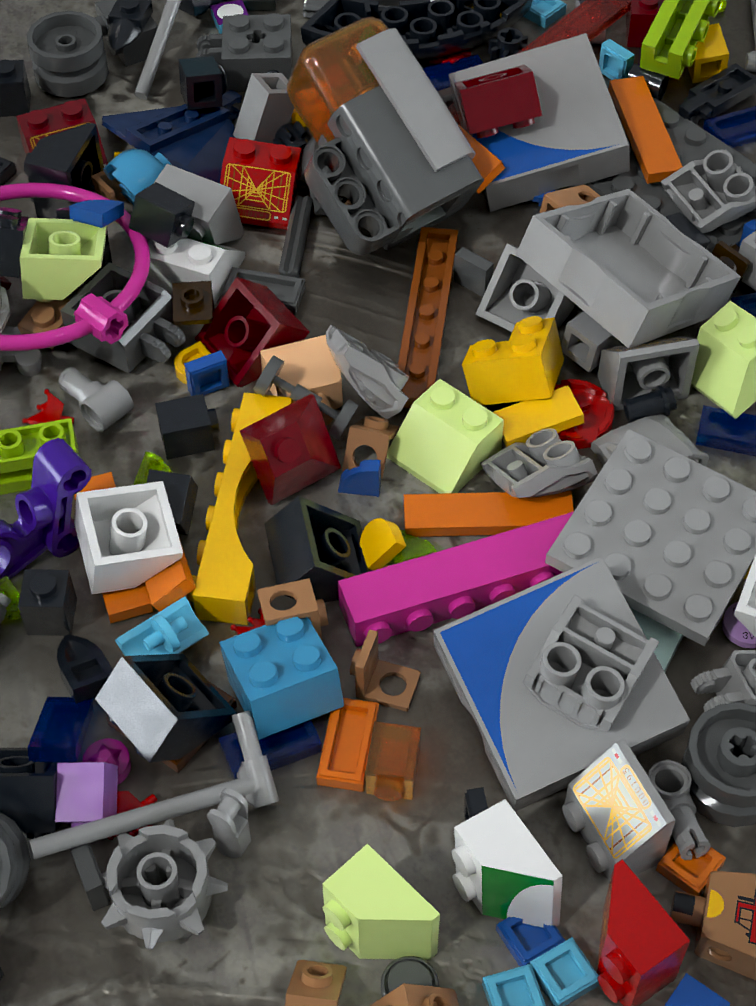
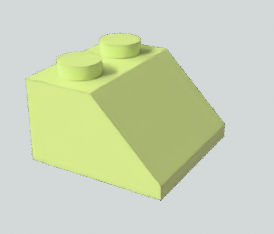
(59, 257)
(727, 360)
(446, 438)
(378, 911)

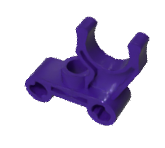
(44, 509)

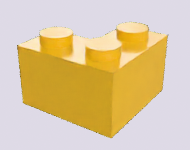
(516, 368)

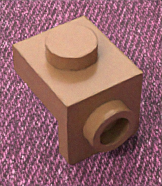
(43, 317)

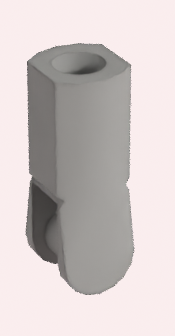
(231, 824)

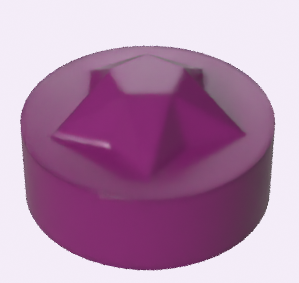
(111, 752)

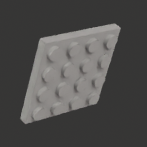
(667, 533)

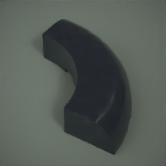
(427, 27)

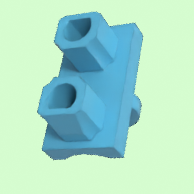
(165, 632)

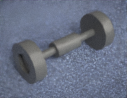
(270, 376)

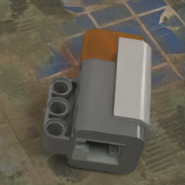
(380, 136)

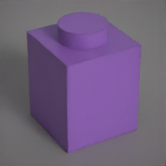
(85, 792)

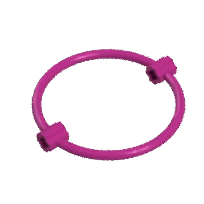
(94, 314)

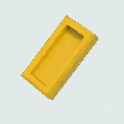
(531, 416)

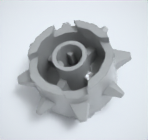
(156, 909)

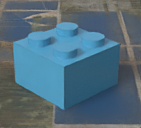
(282, 675)

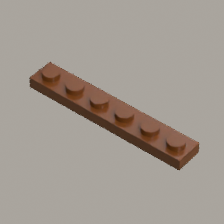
(427, 310)

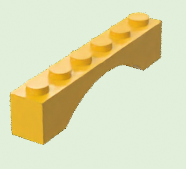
(226, 573)

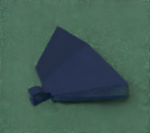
(185, 137)

